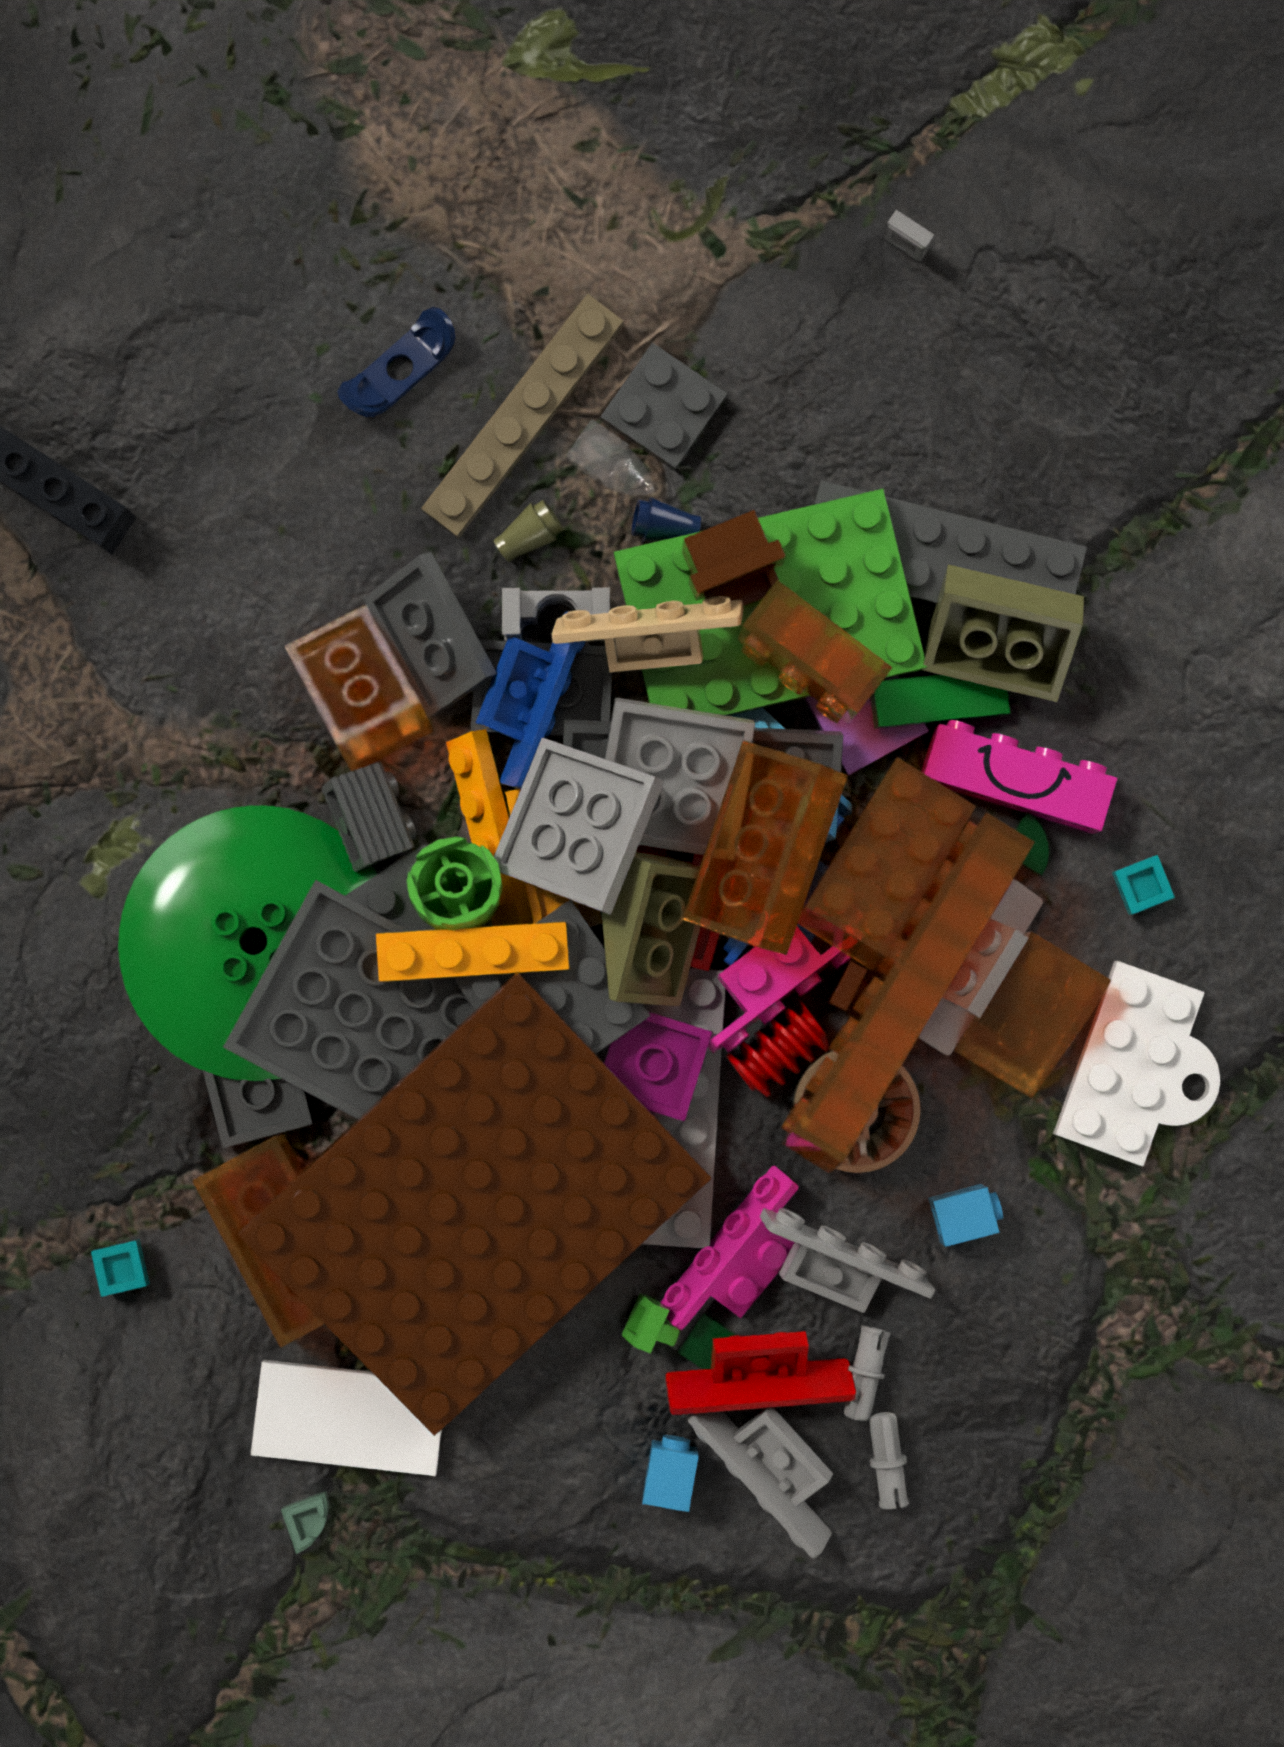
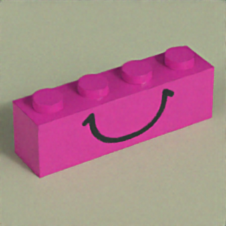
(1019, 778)

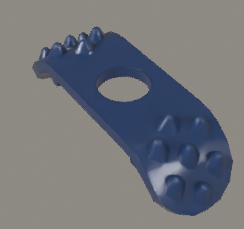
(424, 344)

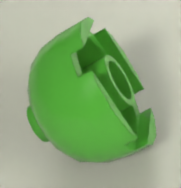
(455, 884)

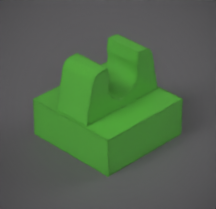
(649, 1324)

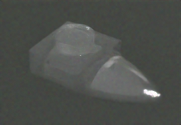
(610, 461)

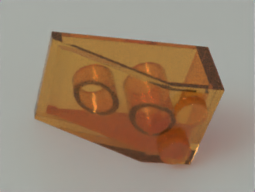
(359, 688)
(1033, 1015)

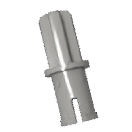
(867, 1372)
(888, 1460)

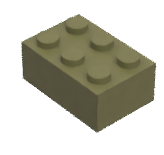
(1003, 633)

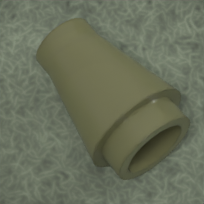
(530, 530)

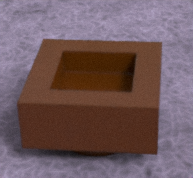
(848, 986)

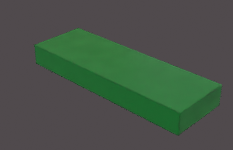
(934, 701)

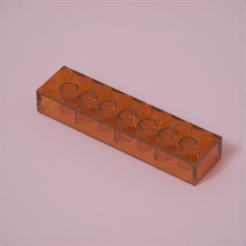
(903, 1000)

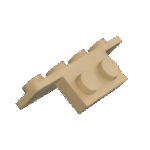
(650, 636)

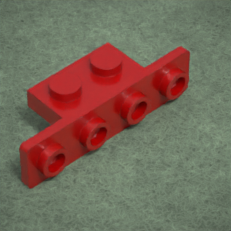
(759, 1374)

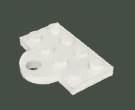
(1137, 1066)

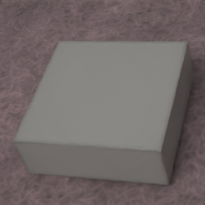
(908, 235)

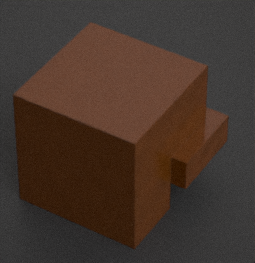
(733, 560)

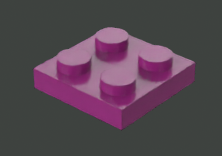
(660, 1063)

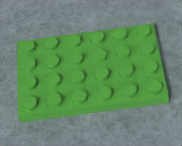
(836, 560)

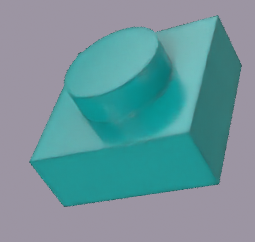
(1143, 885)
(120, 1267)

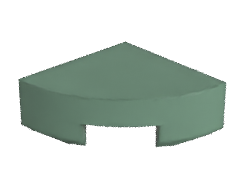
(306, 1519)

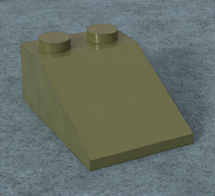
(645, 934)

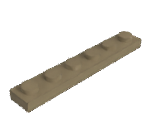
(522, 416)

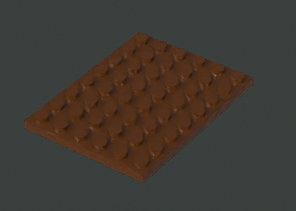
(474, 1204)

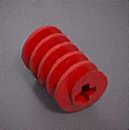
(779, 1050)

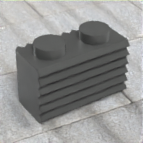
(369, 816)

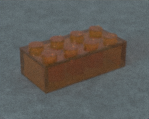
(765, 847)
(885, 864)
(234, 1196)

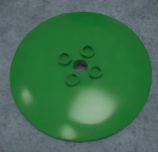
(194, 906)

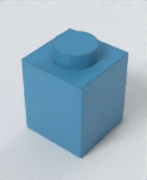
(965, 1214)
(670, 1473)

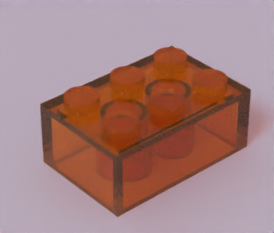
(812, 654)

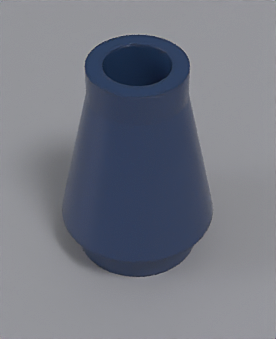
(660, 521)

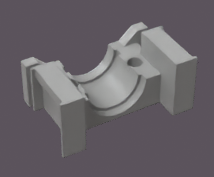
(525, 607)

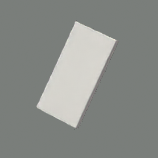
(338, 1420)

